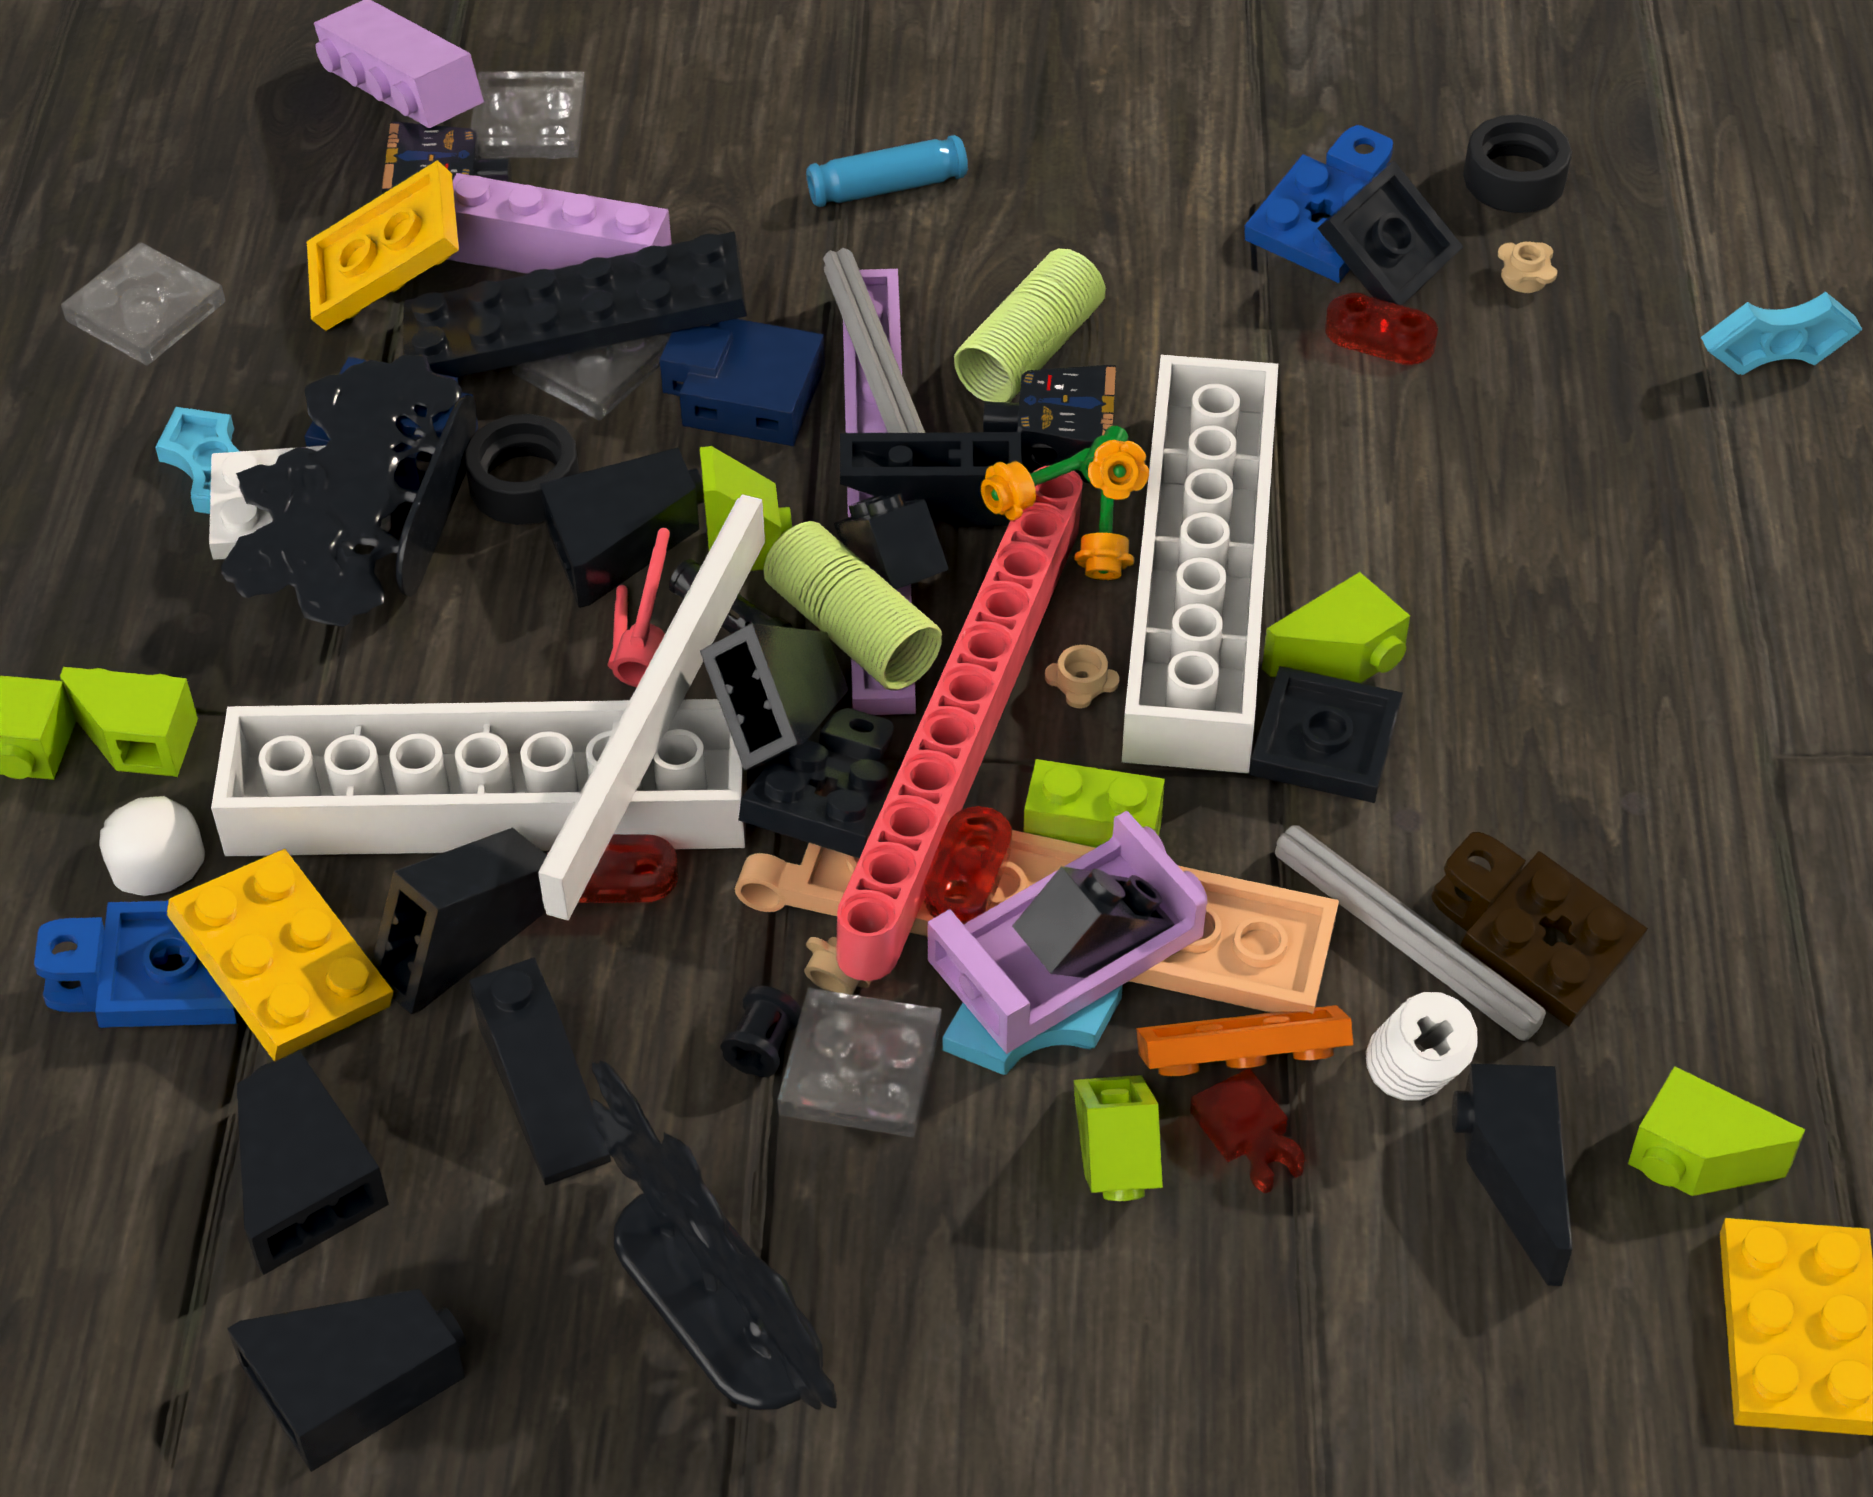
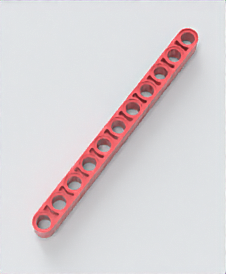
(955, 731)

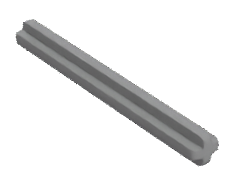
(871, 343)
(1410, 933)

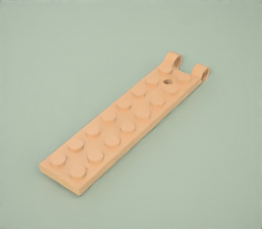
(1256, 951)

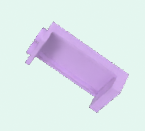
(1008, 983)

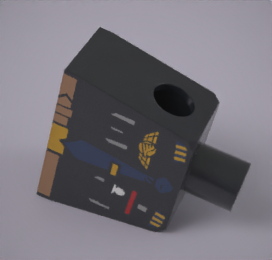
(416, 147)
(1056, 413)

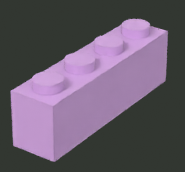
(398, 62)
(547, 228)

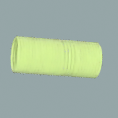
(1030, 325)
(852, 605)

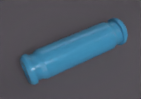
(887, 170)

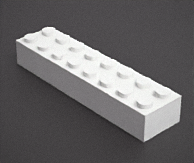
(1202, 566)
(458, 774)

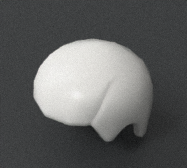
(151, 846)

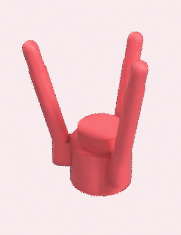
(636, 647)

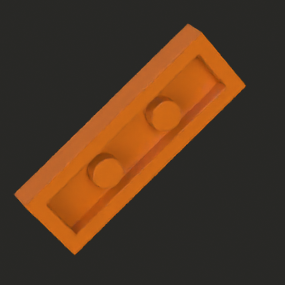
(1244, 1039)

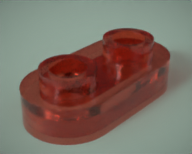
(1381, 328)
(622, 863)
(964, 870)

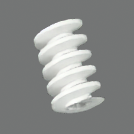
(1436, 1024)

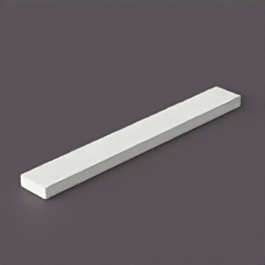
(651, 710)

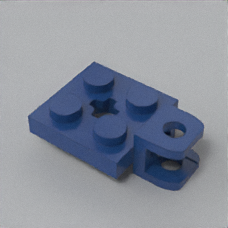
(1313, 187)
(121, 973)

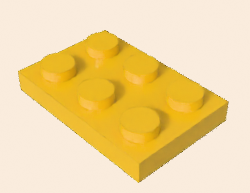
(382, 246)
(279, 954)
(1799, 1325)

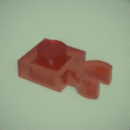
(1246, 1120)

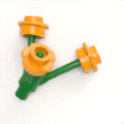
(1108, 464)

